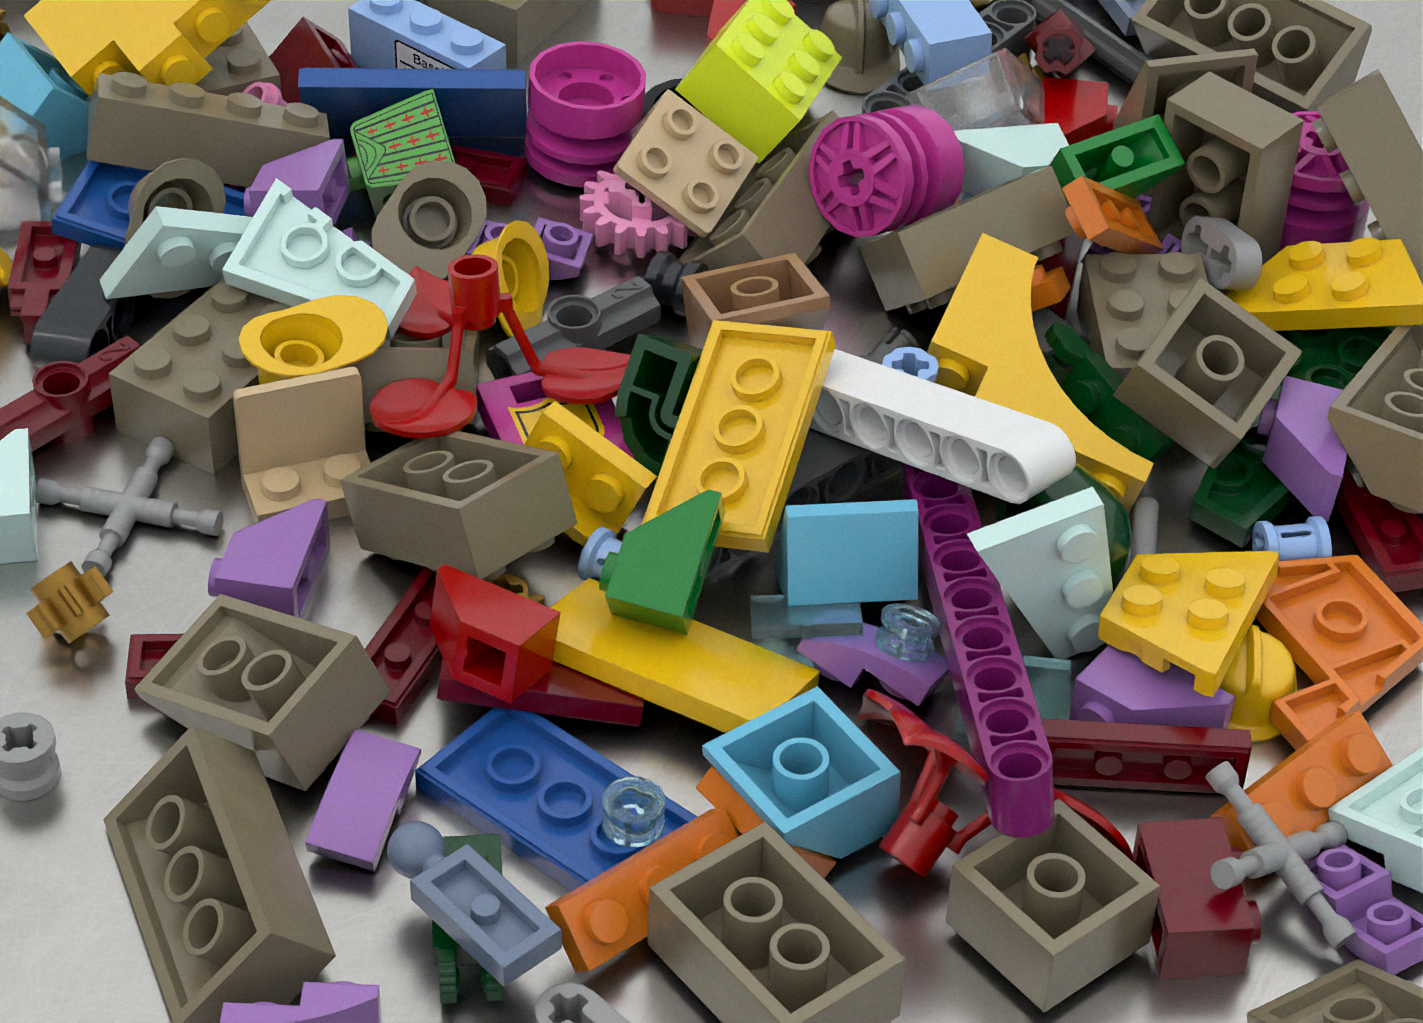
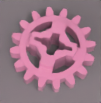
(628, 218)

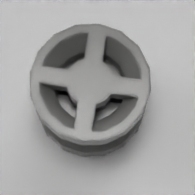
(27, 757)

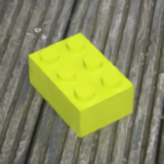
(760, 74)

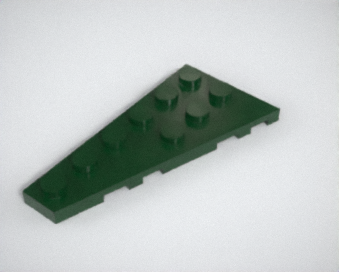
(1242, 485)

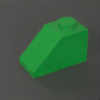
(1122, 159)
(664, 564)

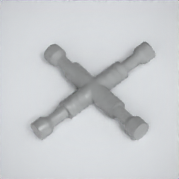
(129, 506)
(1279, 855)

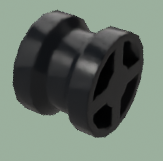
(665, 279)

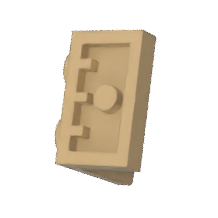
(685, 163)
(300, 441)

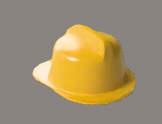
(521, 270)
(313, 337)
(1256, 677)

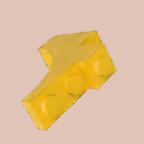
(143, 37)
(993, 353)

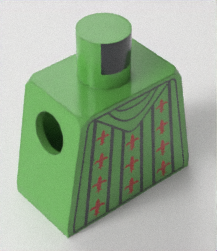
(395, 143)

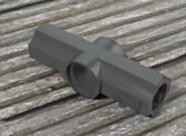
(581, 324)

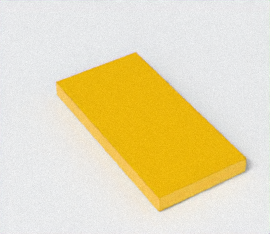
(745, 426)
(695, 674)

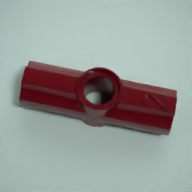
(1059, 44)
(66, 397)

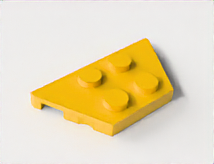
(1336, 287)
(1188, 610)

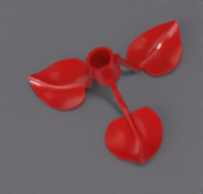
(473, 302)
(926, 823)

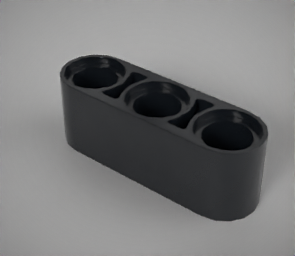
(80, 316)

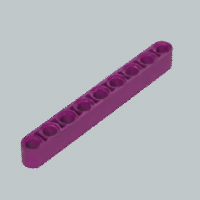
(983, 658)

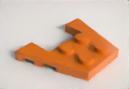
(1344, 636)

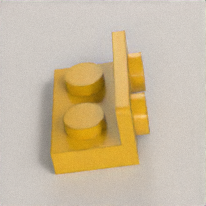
(600, 476)

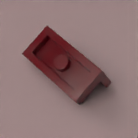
(307, 47)

